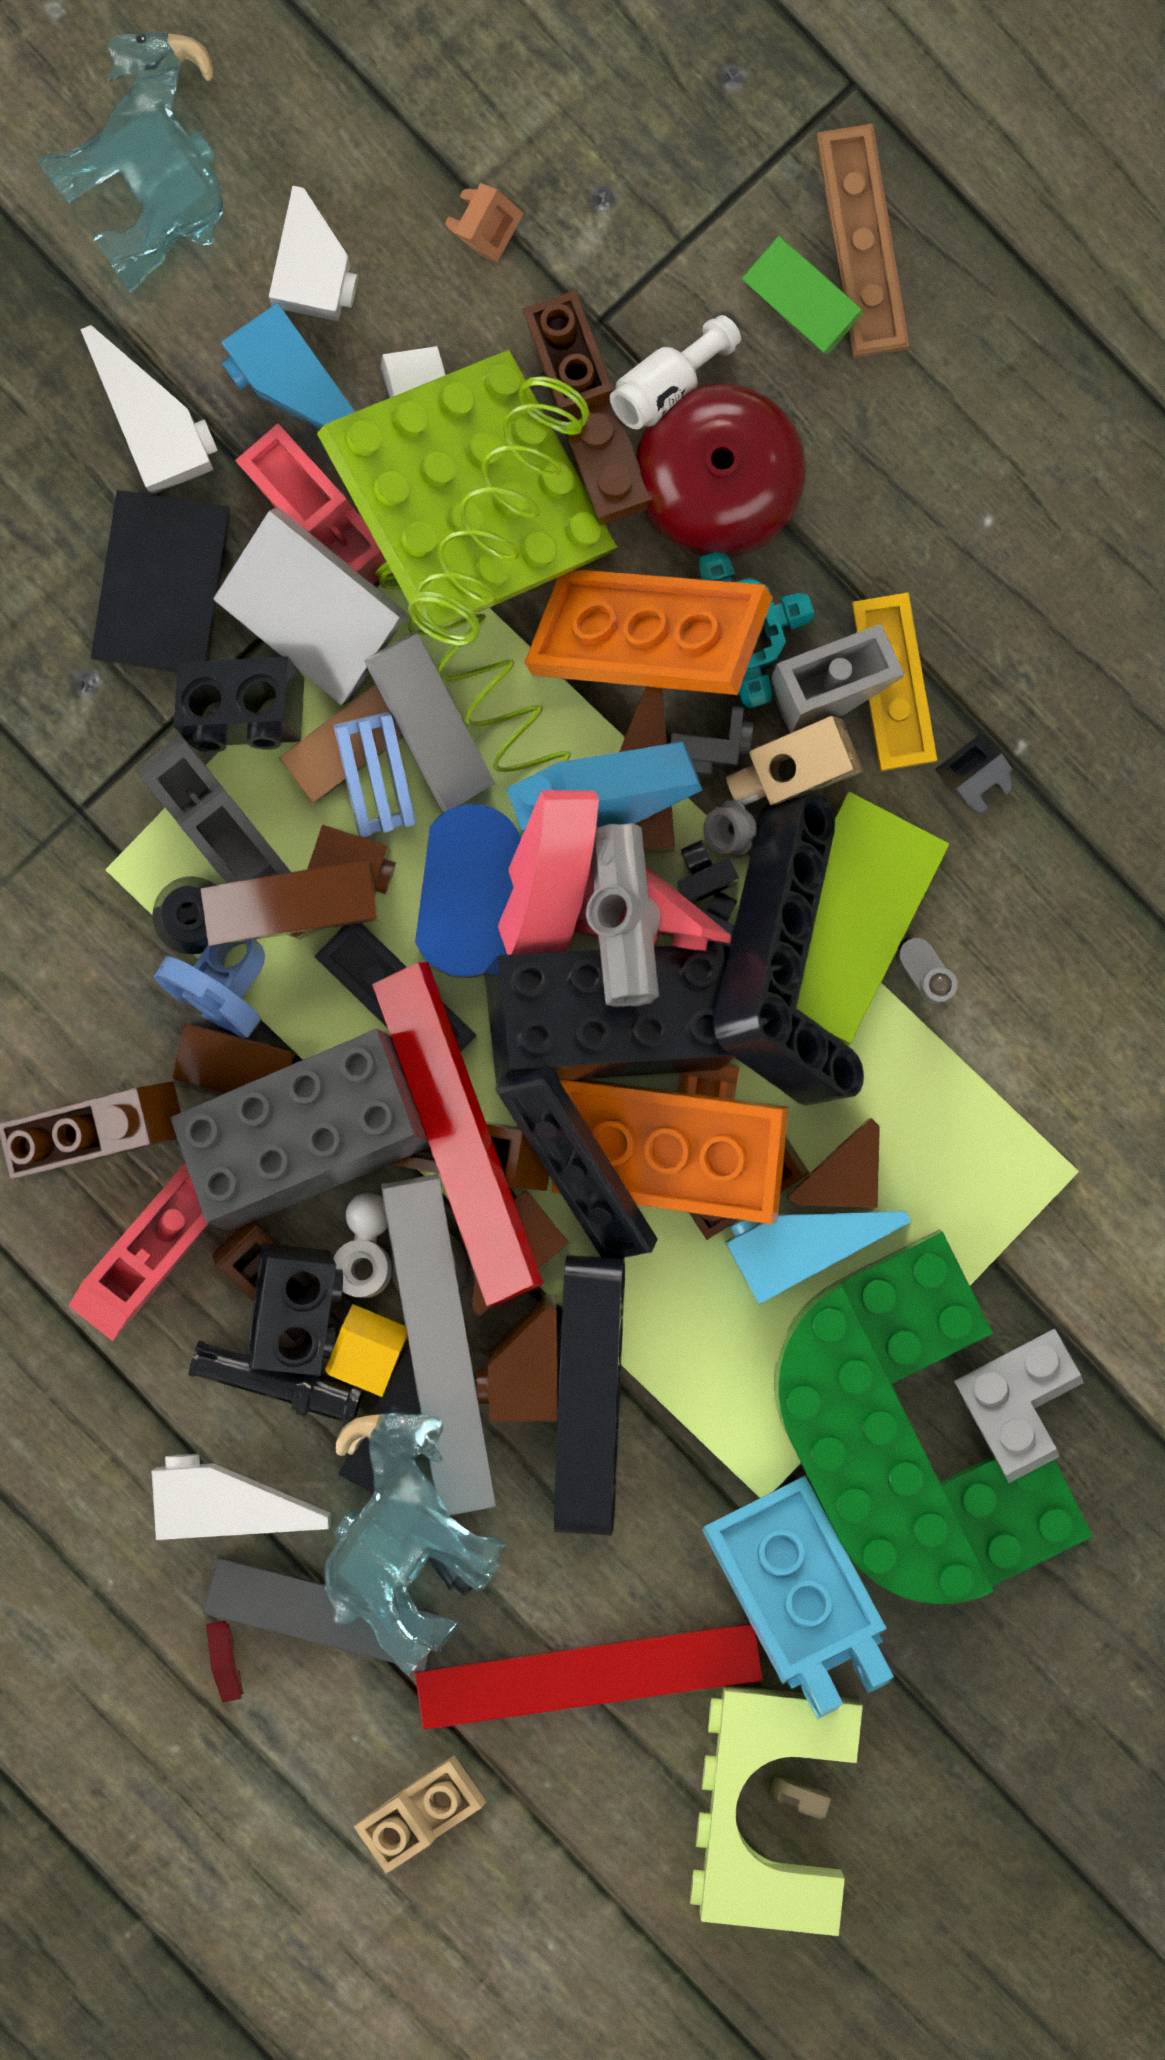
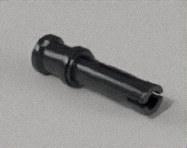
(305, 1392)

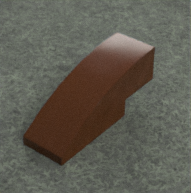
(290, 903)

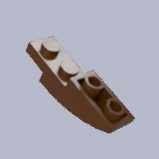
(603, 446)

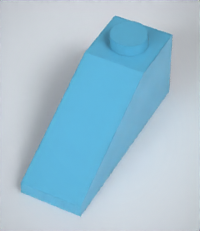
(802, 1245)

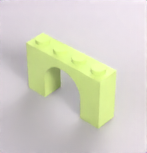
(736, 1880)

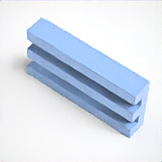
(385, 820)

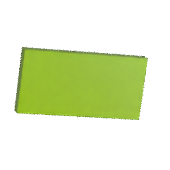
(865, 907)

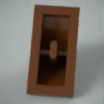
(846, 1175)

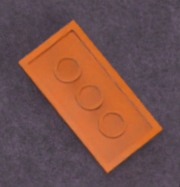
(649, 631)
(688, 1148)

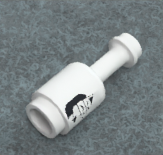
(668, 375)

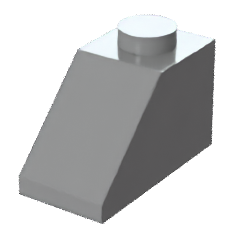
(834, 678)

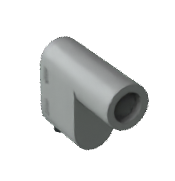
(926, 971)

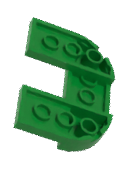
(864, 1457)

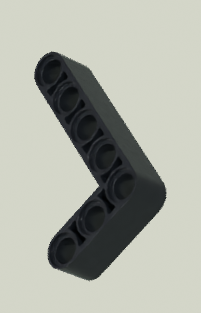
(768, 958)

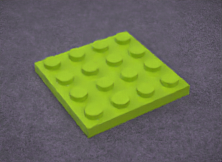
(424, 453)

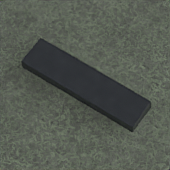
(576, 1163)

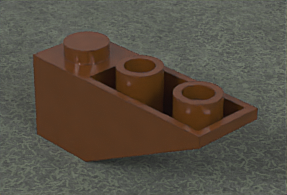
(90, 1129)

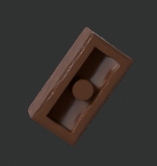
(224, 1060)

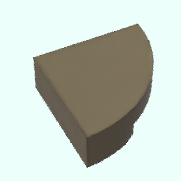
(807, 1798)

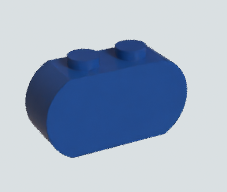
(465, 889)

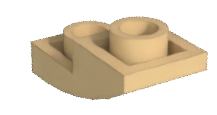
(419, 1814)

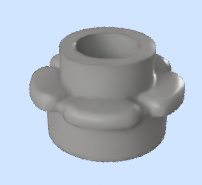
(730, 829)

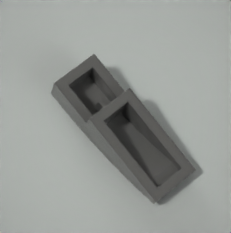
(209, 814)

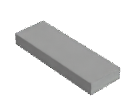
(429, 721)

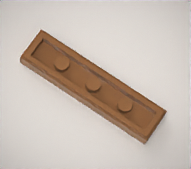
(863, 238)

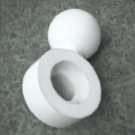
(367, 1220)

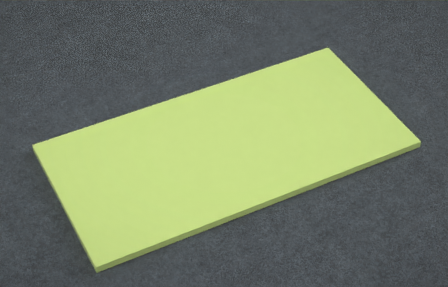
(689, 1320)

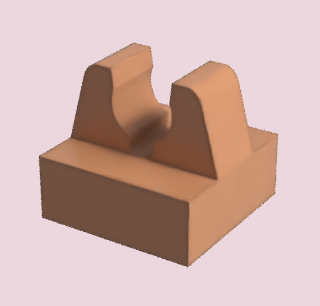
(486, 222)

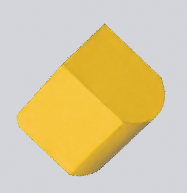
(367, 1350)

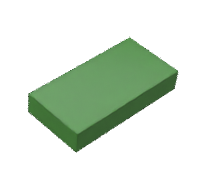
(803, 295)

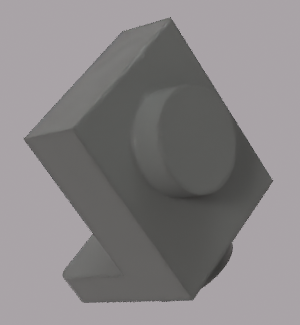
(712, 752)

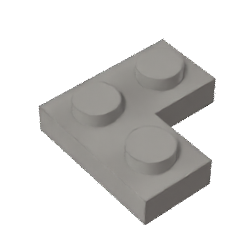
(1005, 1398)

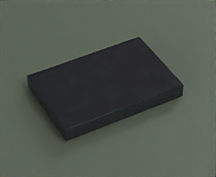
(160, 581)

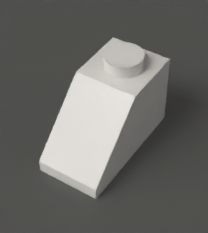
(311, 264)

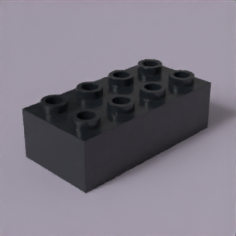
(556, 1015)

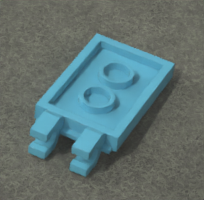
(800, 1592)

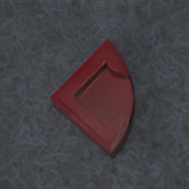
(222, 1661)

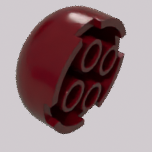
(713, 507)

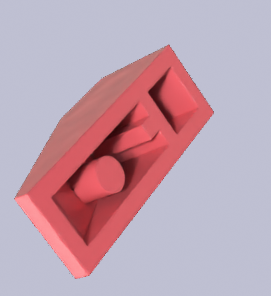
(141, 1257)

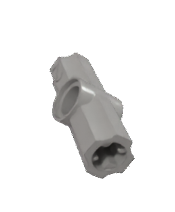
(628, 946)

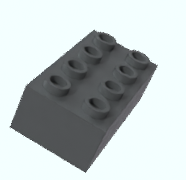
(300, 1131)

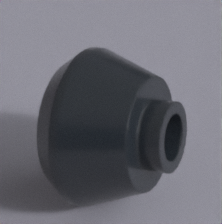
(171, 918)

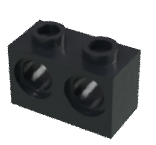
(242, 689)
(280, 1309)

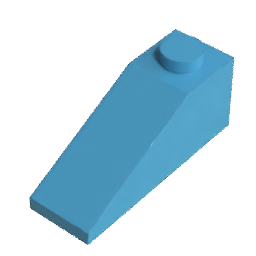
(283, 369)
(627, 783)

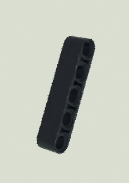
(589, 1395)

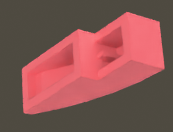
(311, 499)
(550, 873)

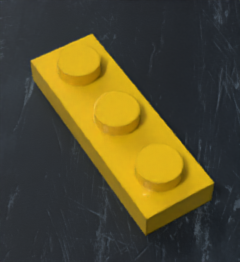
(900, 711)

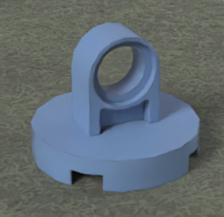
(216, 988)

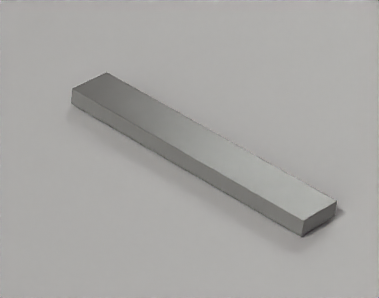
(438, 1340)

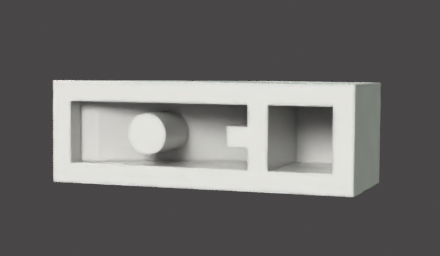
(155, 424)
(215, 1501)

